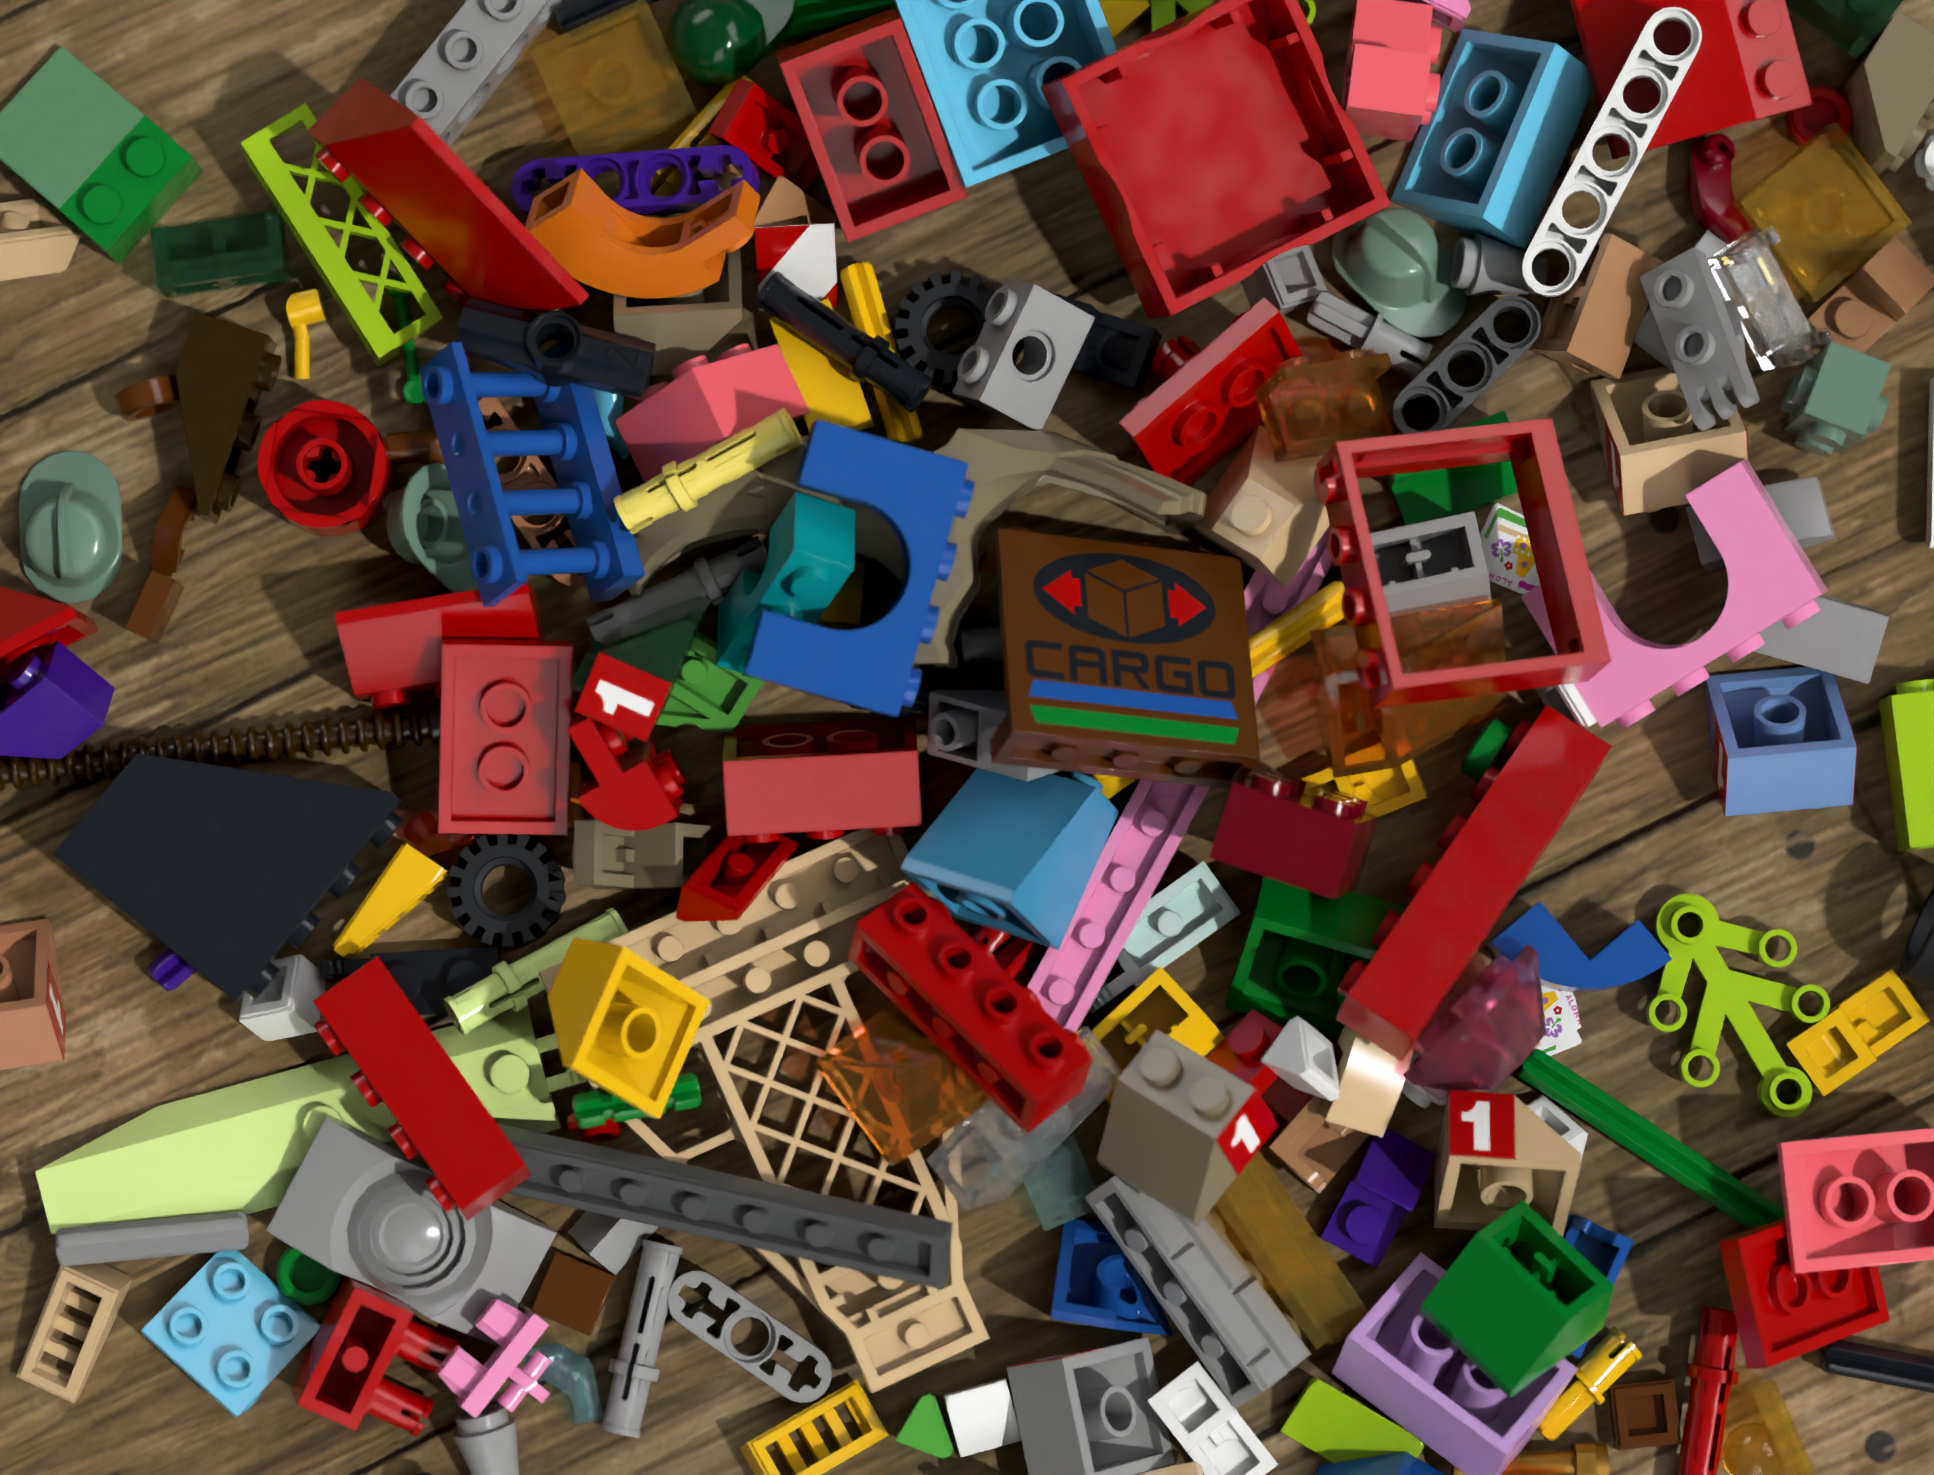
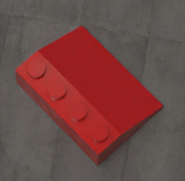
(1740, 74)
(438, 204)

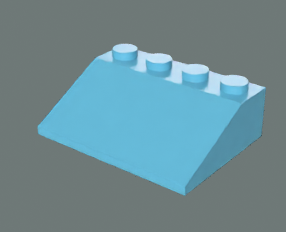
(988, 71)

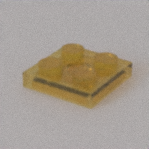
(614, 81)
(1825, 211)

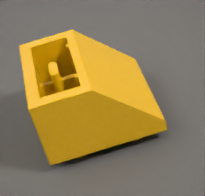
(1152, 1006)

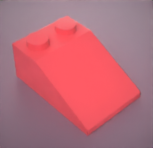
(1858, 1200)

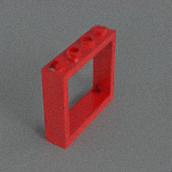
(1552, 535)

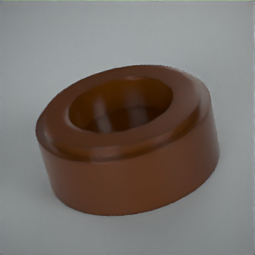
(148, 398)

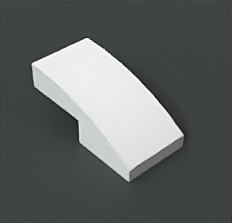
(1210, 1426)

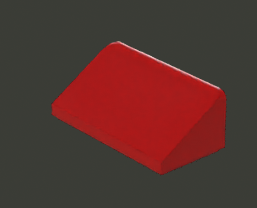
(731, 878)

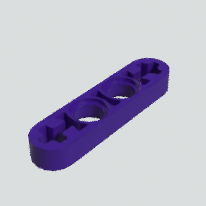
(635, 176)

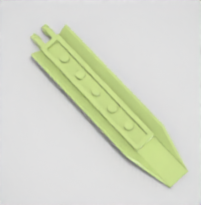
(248, 1139)

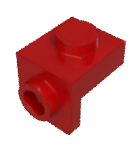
(1244, 1049)

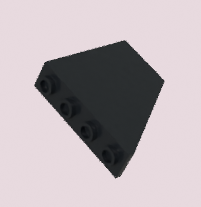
(226, 858)

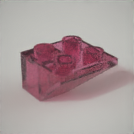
(1484, 1030)

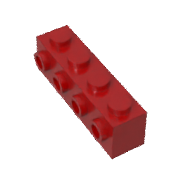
(970, 1006)
(421, 1089)

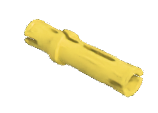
(687, 482)

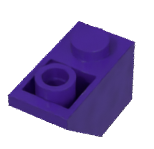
(51, 704)

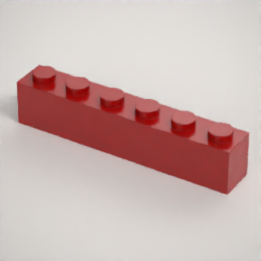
(1471, 883)

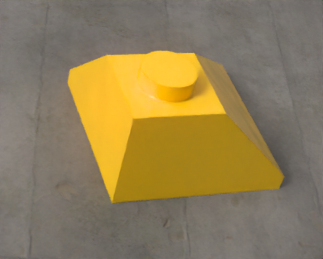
(623, 1022)

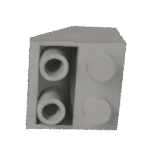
(1432, 564)

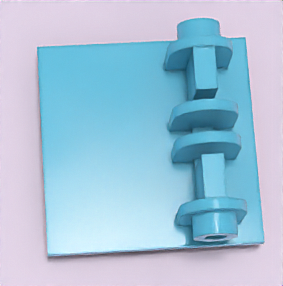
(231, 1330)

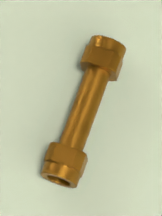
(1581, 1460)

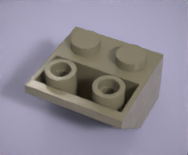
(1892, 93)

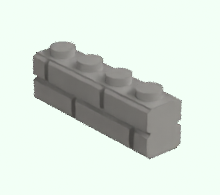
(1204, 1289)

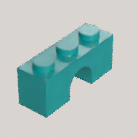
(802, 574)

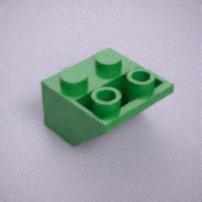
(1518, 1299)

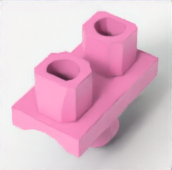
(478, 1383)

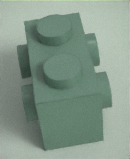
(1835, 400)

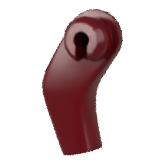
(1711, 188)

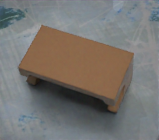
(1601, 312)
(1315, 1146)

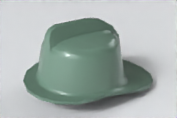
(1400, 271)
(71, 526)
(428, 529)

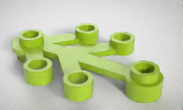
(1729, 995)

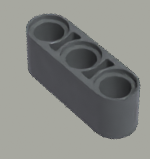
(1481, 347)

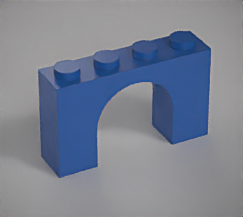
(918, 500)

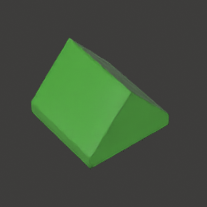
(926, 1428)

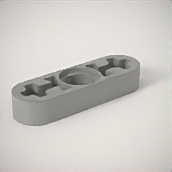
(798, 1351)

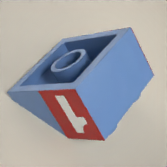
(1780, 741)

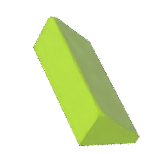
(1343, 1427)

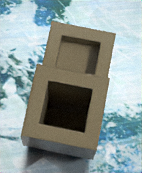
(638, 859)

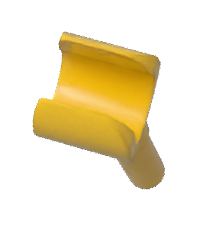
(302, 310)

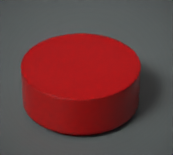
(1827, 108)

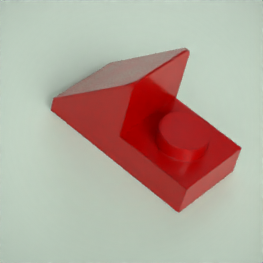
(766, 133)

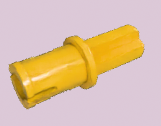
(1593, 1377)

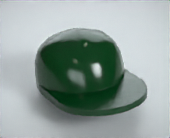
(726, 38)

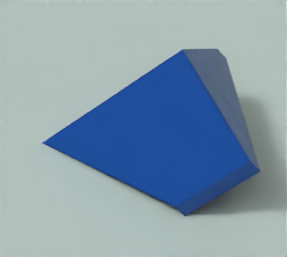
(1100, 1284)

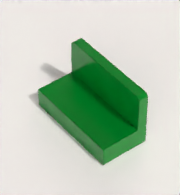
(1452, 491)

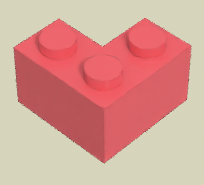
(1388, 68)
(708, 405)

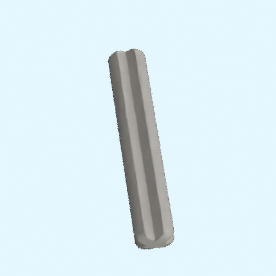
(152, 1238)

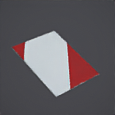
(802, 255)

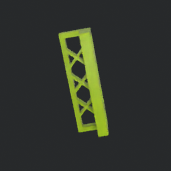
(323, 252)

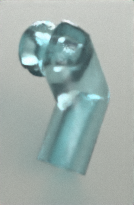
(574, 1376)

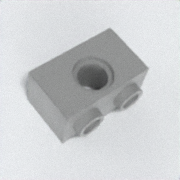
(1051, 340)

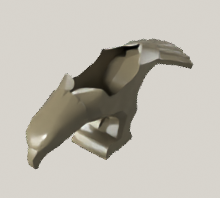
(1004, 470)

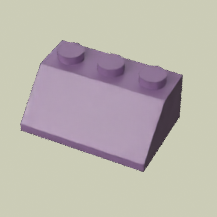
(1434, 1388)

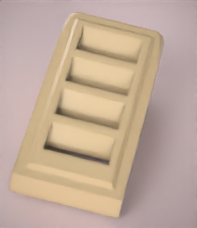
(98, 1279)

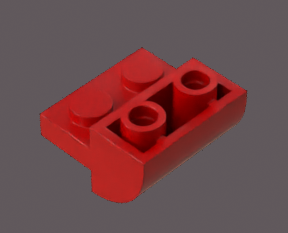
(626, 787)

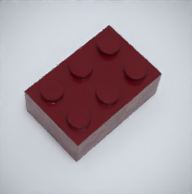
(1295, 835)

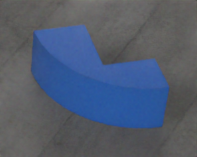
(1565, 967)

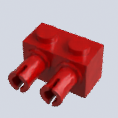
(352, 1351)

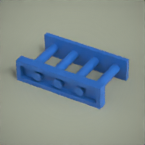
(581, 462)

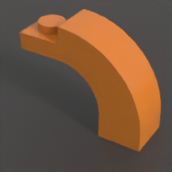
(636, 252)

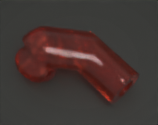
(424, 835)

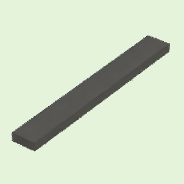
(733, 1208)

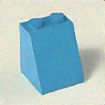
(1015, 852)

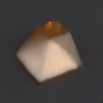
(898, 1084)

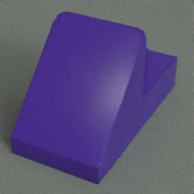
(1378, 1197)

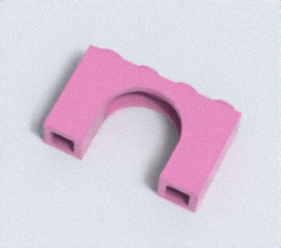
(1766, 584)

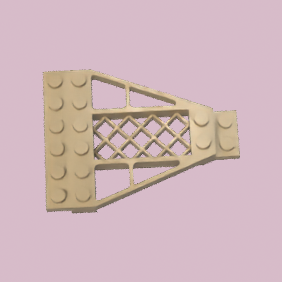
(776, 953)

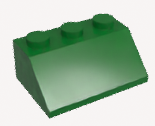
(1301, 951)

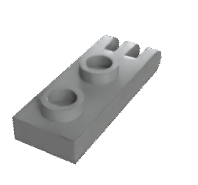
(1699, 337)

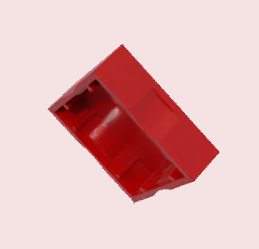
(1214, 148)

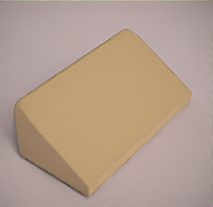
(34, 239)

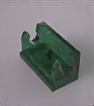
(221, 254)

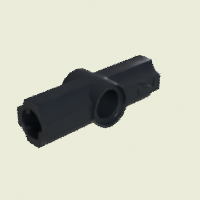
(595, 361)

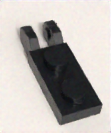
(427, 974)

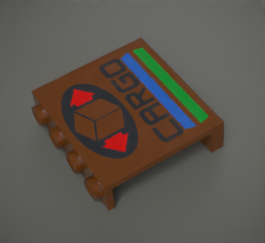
(1123, 659)

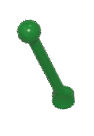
(412, 389)

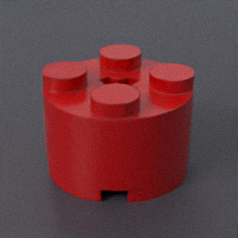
(305, 439)

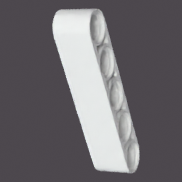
(1615, 120)

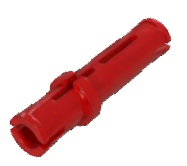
(1709, 1392)

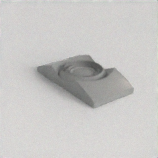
(376, 1221)

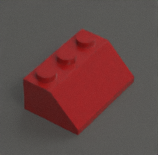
(399, 644)
(821, 778)

